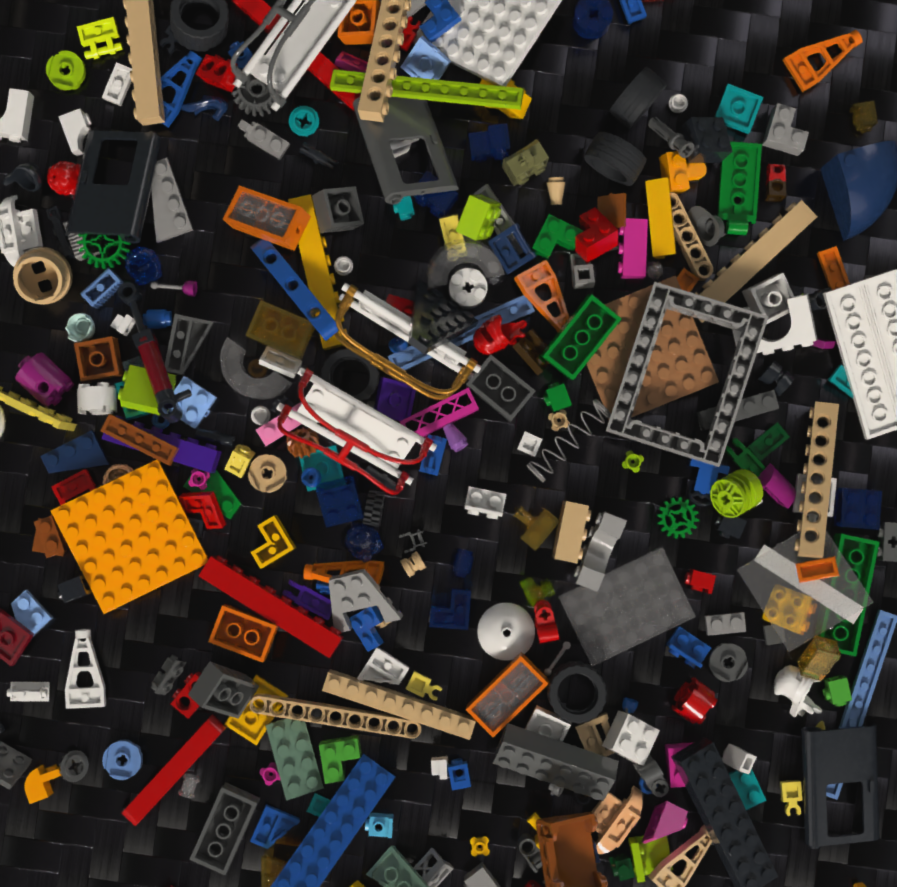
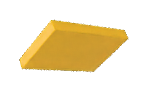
(251, 724)

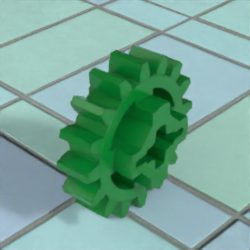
(682, 509)

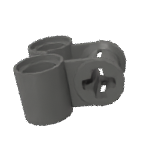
(653, 775)

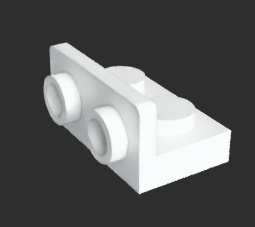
(485, 502)

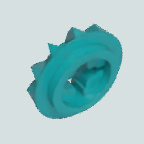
(300, 113)

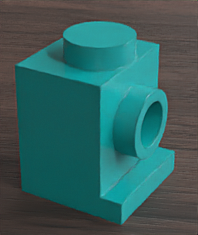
(404, 208)

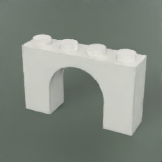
(17, 117)
(801, 330)

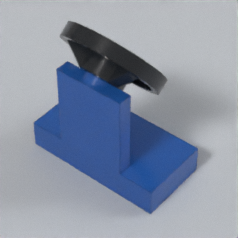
(705, 479)

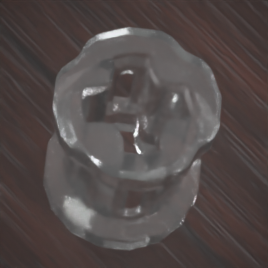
(189, 785)

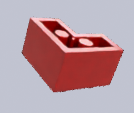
(597, 236)

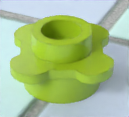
(635, 467)

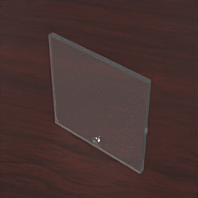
(804, 608)

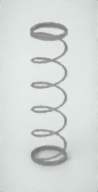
(598, 405)

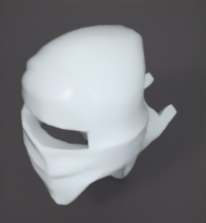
(795, 687)

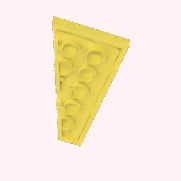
(43, 413)

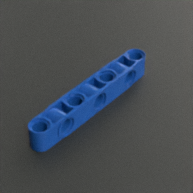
(301, 295)

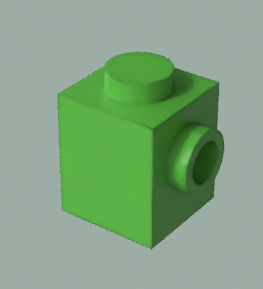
(837, 690)

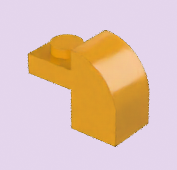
(37, 782)

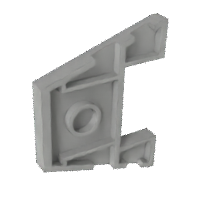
(355, 592)

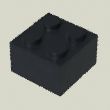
(709, 139)

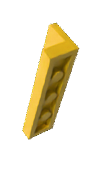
(660, 217)

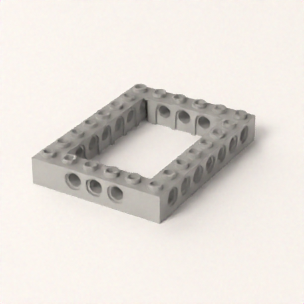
(747, 322)

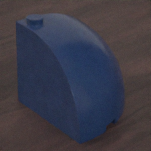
(861, 185)

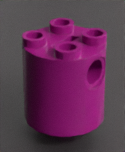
(43, 379)

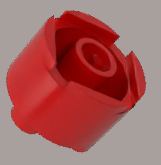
(694, 701)

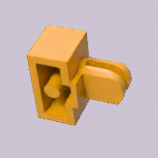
(679, 171)

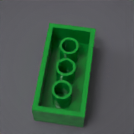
(581, 337)

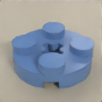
(113, 765)

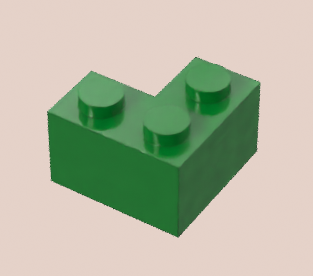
(555, 232)

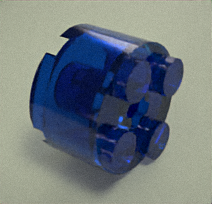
(592, 27)

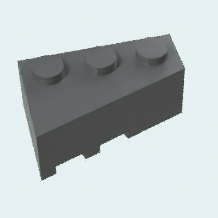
(184, 342)

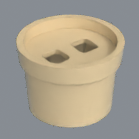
(57, 271)

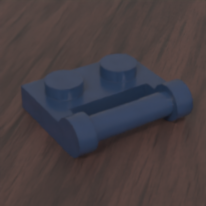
(507, 252)

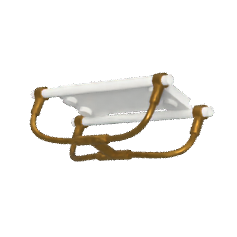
(399, 324)

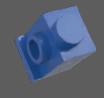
(241, 61)
(459, 781)

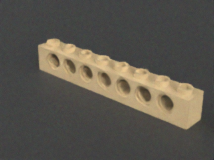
(377, 109)
(829, 413)

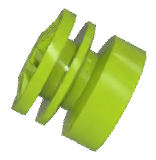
(736, 493)

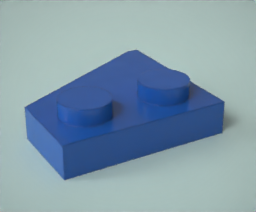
(272, 826)

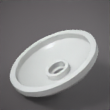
(503, 617)

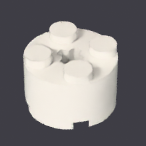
(474, 279)
(97, 399)

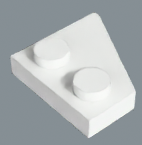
(383, 668)

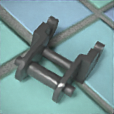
(413, 540)

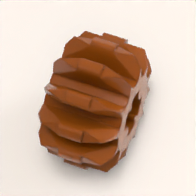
(301, 449)

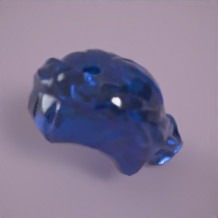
(143, 265)
(365, 543)

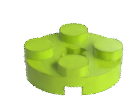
(60, 61)

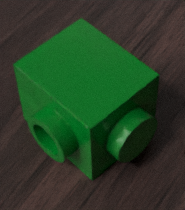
(557, 397)

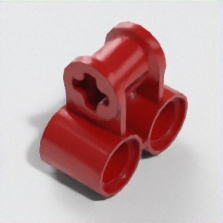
(545, 622)

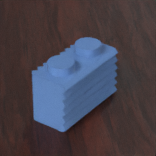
(102, 288)

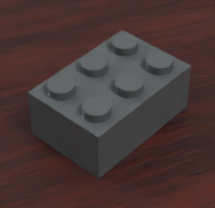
(500, 388)
(223, 690)

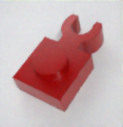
(409, 34)

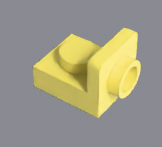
(239, 460)

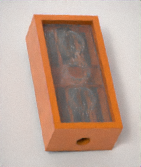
(266, 217)
(507, 694)

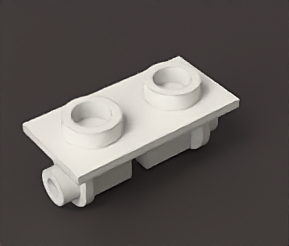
(29, 691)

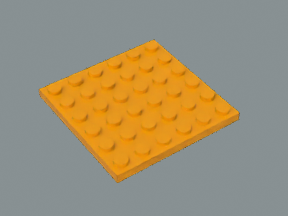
(130, 536)

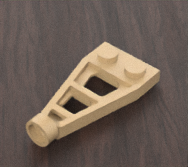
(662, 874)

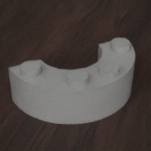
(598, 550)

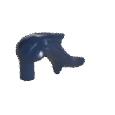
(208, 102)

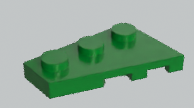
(225, 496)

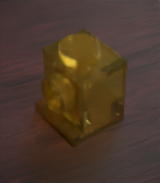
(864, 116)

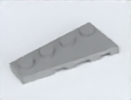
(168, 206)

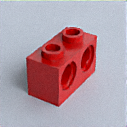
(217, 72)
(189, 710)

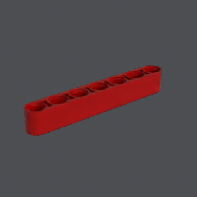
(173, 770)

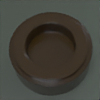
(257, 370)

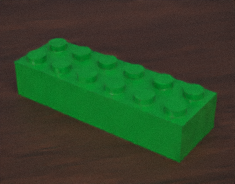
(861, 557)

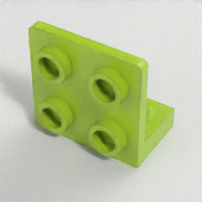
(647, 856)

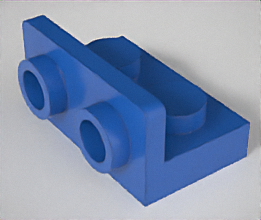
(688, 646)

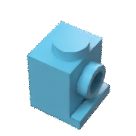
(385, 820)

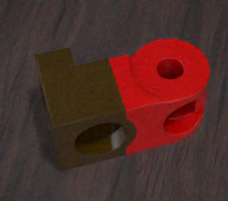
(775, 183)

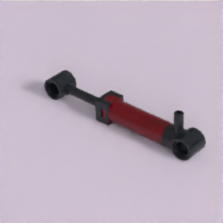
(148, 344)

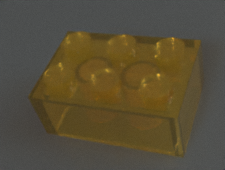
(280, 330)

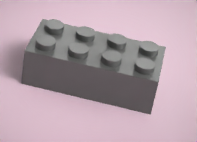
(224, 828)

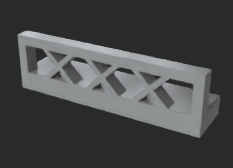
(433, 875)

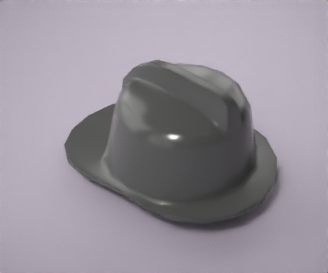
(707, 226)

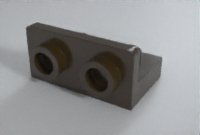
(530, 350)

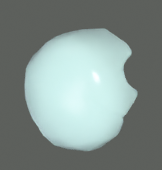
(80, 327)

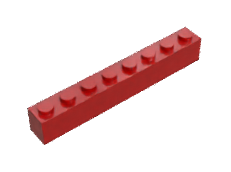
(271, 606)

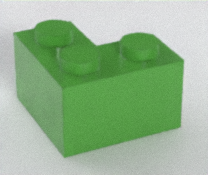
(334, 753)

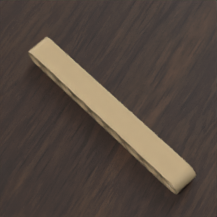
(327, 709)

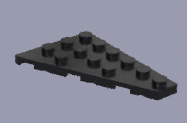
(436, 319)

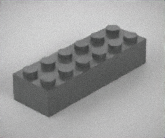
(556, 762)

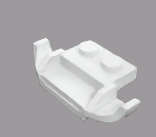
(18, 230)

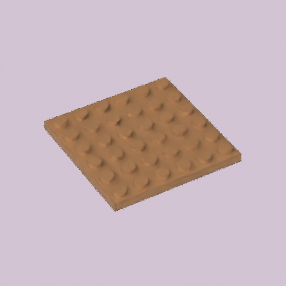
(676, 364)

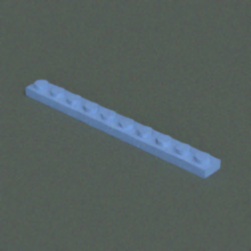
(866, 678)

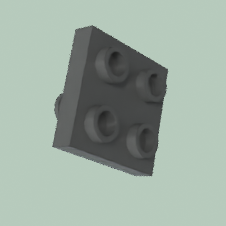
(11, 765)

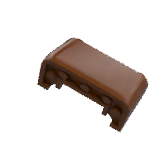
(569, 851)

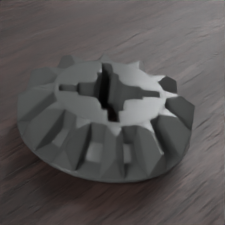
(79, 770)

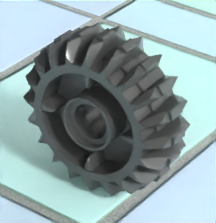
(251, 101)

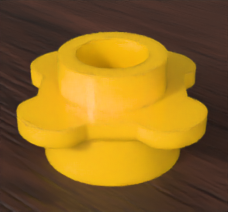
(483, 841)

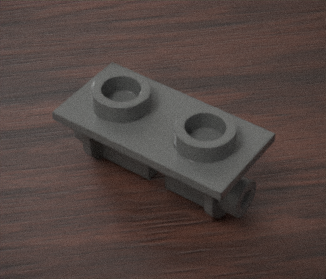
(164, 682)

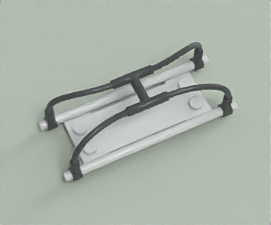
(295, 46)

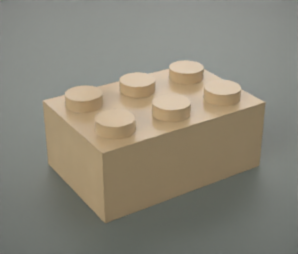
(571, 532)

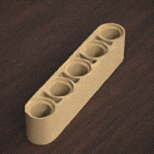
(694, 243)

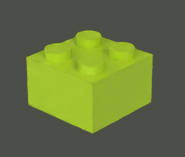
(478, 217)

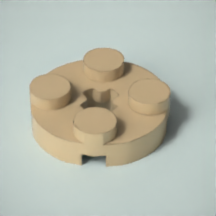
(272, 463)

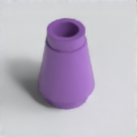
(455, 438)

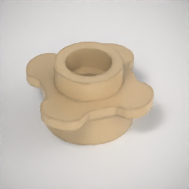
(560, 415)

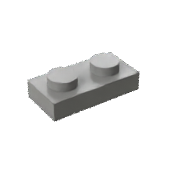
(725, 623)

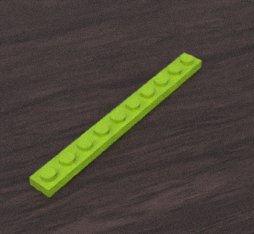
(436, 90)

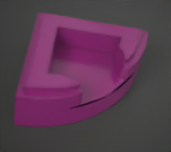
(824, 343)

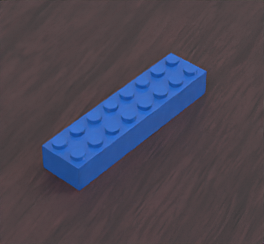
(336, 826)

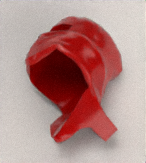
(495, 337)

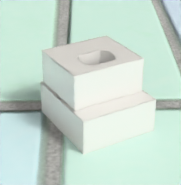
(123, 324)
(439, 766)

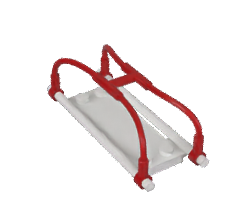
(355, 428)

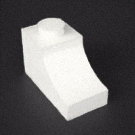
(75, 128)

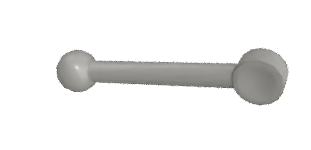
(566, 645)

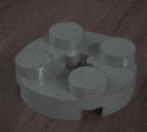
(728, 673)

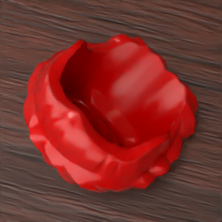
(63, 177)

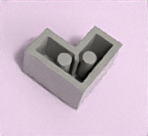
(781, 135)

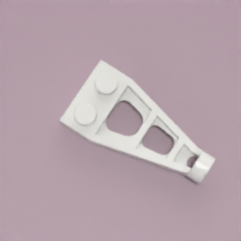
(84, 696)

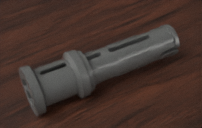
(675, 140)

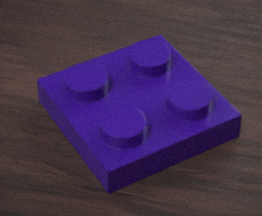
(394, 399)

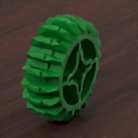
(104, 251)

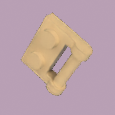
(590, 737)

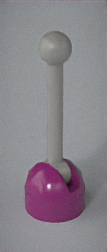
(189, 287)

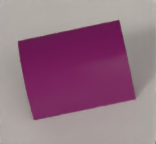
(777, 486)

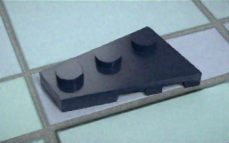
(76, 454)

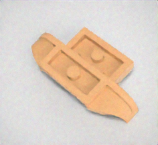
(616, 819)

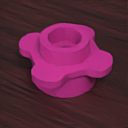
(194, 479)
(264, 772)

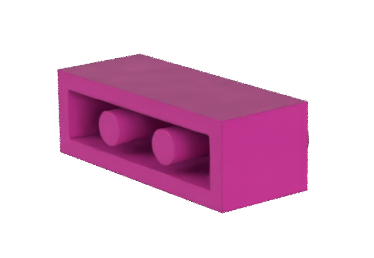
(633, 249)

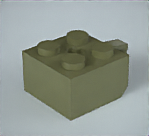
(525, 163)

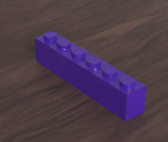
(189, 452)

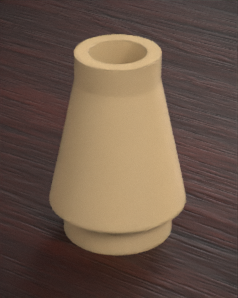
(556, 189)

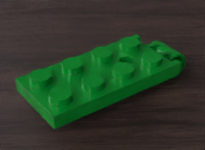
(739, 179)

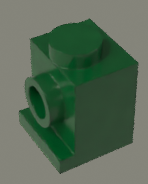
(622, 866)

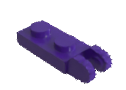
(310, 600)

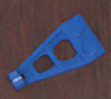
(172, 110)

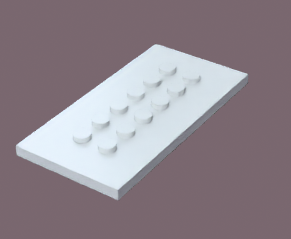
(866, 336)

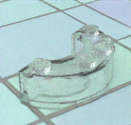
(458, 252)
(236, 376)

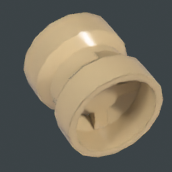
(408, 564)

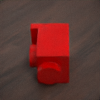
(700, 580)

